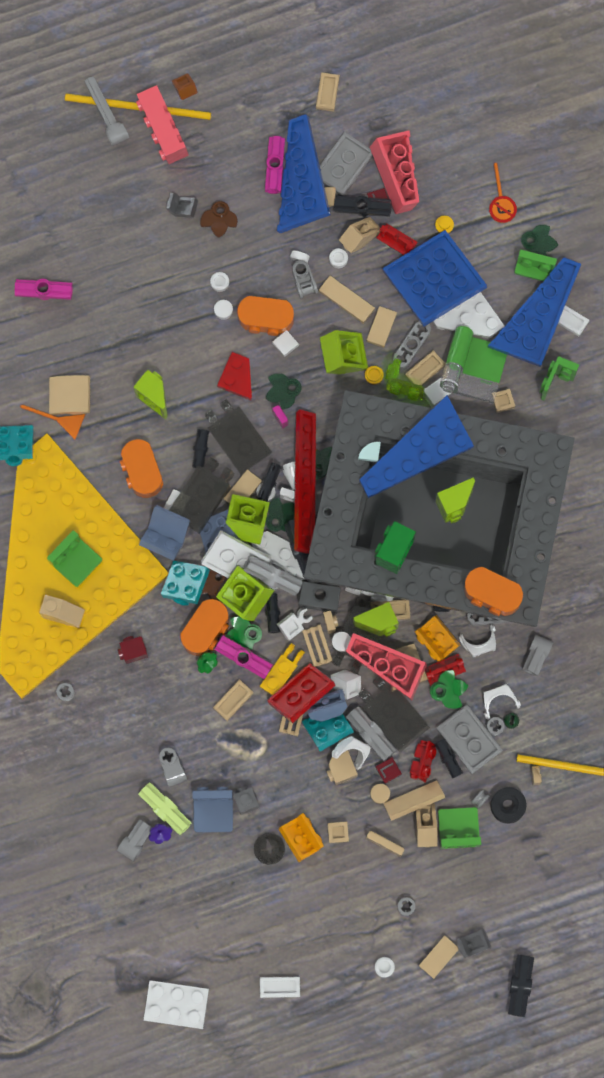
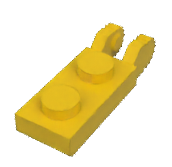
(281, 671)

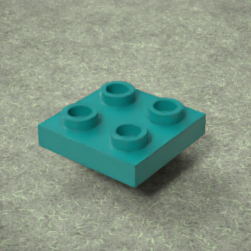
(16, 444)
(185, 583)
(327, 732)

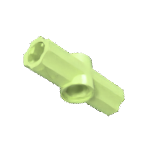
(164, 808)

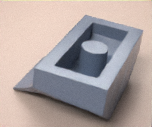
(328, 706)

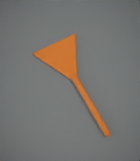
(69, 423)

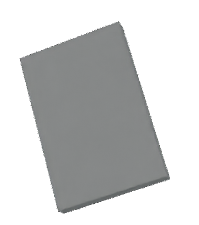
(345, 163)
(469, 739)

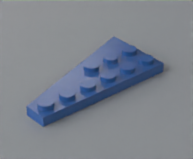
(302, 183)
(534, 324)
(426, 445)

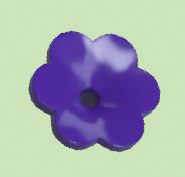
(160, 833)

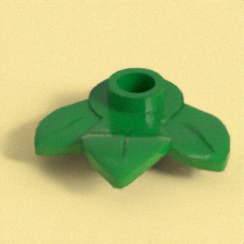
(241, 631)
(451, 690)

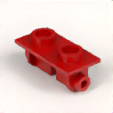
(396, 239)
(452, 663)
(426, 752)

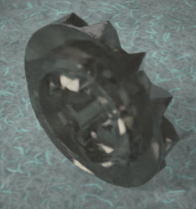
(277, 853)

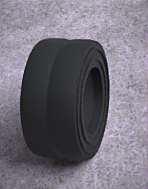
(516, 797)

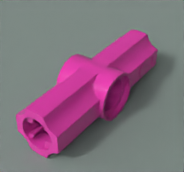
(274, 175)
(55, 290)
(255, 663)

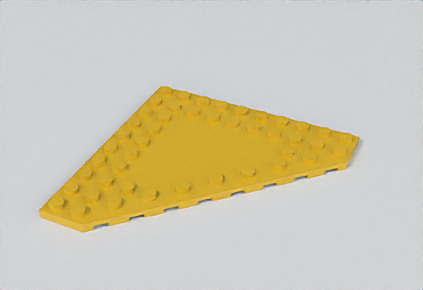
(47, 507)

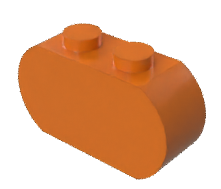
(265, 315)
(141, 469)
(493, 592)
(205, 627)

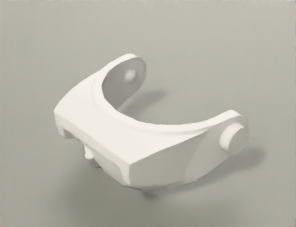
(477, 650)
(501, 690)
(352, 743)

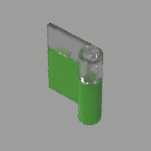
(472, 367)

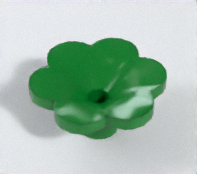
(207, 662)

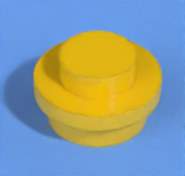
(444, 223)
(374, 375)

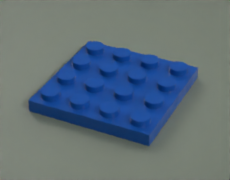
(434, 278)

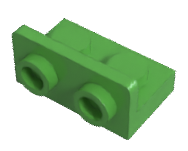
(534, 265)

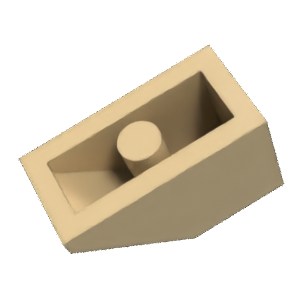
(359, 234)
(61, 611)
(342, 768)
(426, 826)

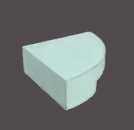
(370, 452)

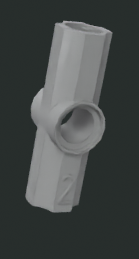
(273, 575)
(371, 733)

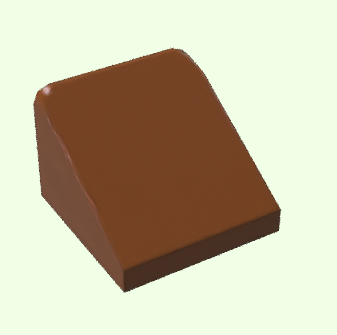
(185, 86)

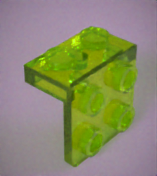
(398, 386)

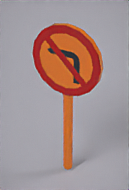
(502, 208)

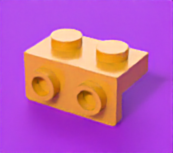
(437, 639)
(301, 837)

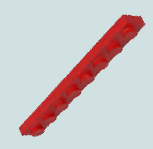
(305, 480)

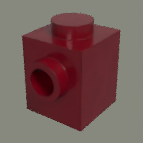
(132, 649)

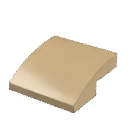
(69, 395)

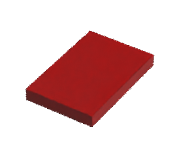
(301, 693)

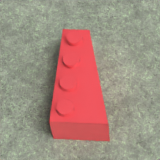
(162, 125)
(396, 169)
(390, 665)

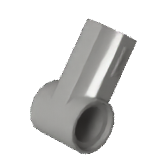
(538, 652)
(133, 844)

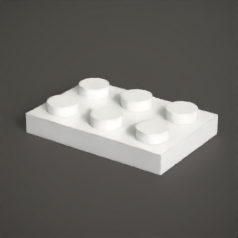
(228, 553)
(176, 1004)

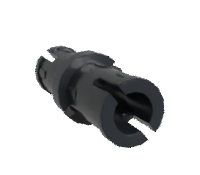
(200, 448)
(269, 482)
(273, 614)
(448, 758)

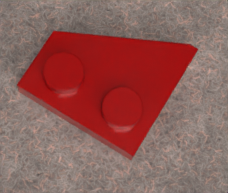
(237, 376)

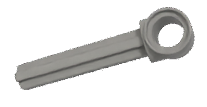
(115, 130)

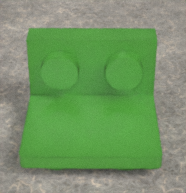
(563, 368)
(74, 559)
(459, 828)

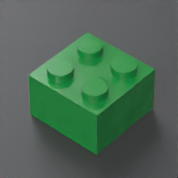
(395, 547)

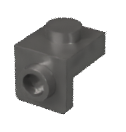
(182, 206)
(473, 943)

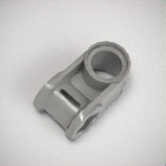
(304, 282)
(173, 770)

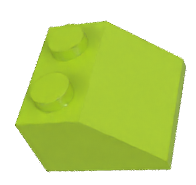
(343, 352)
(152, 392)
(454, 500)
(247, 518)
(245, 594)
(378, 620)

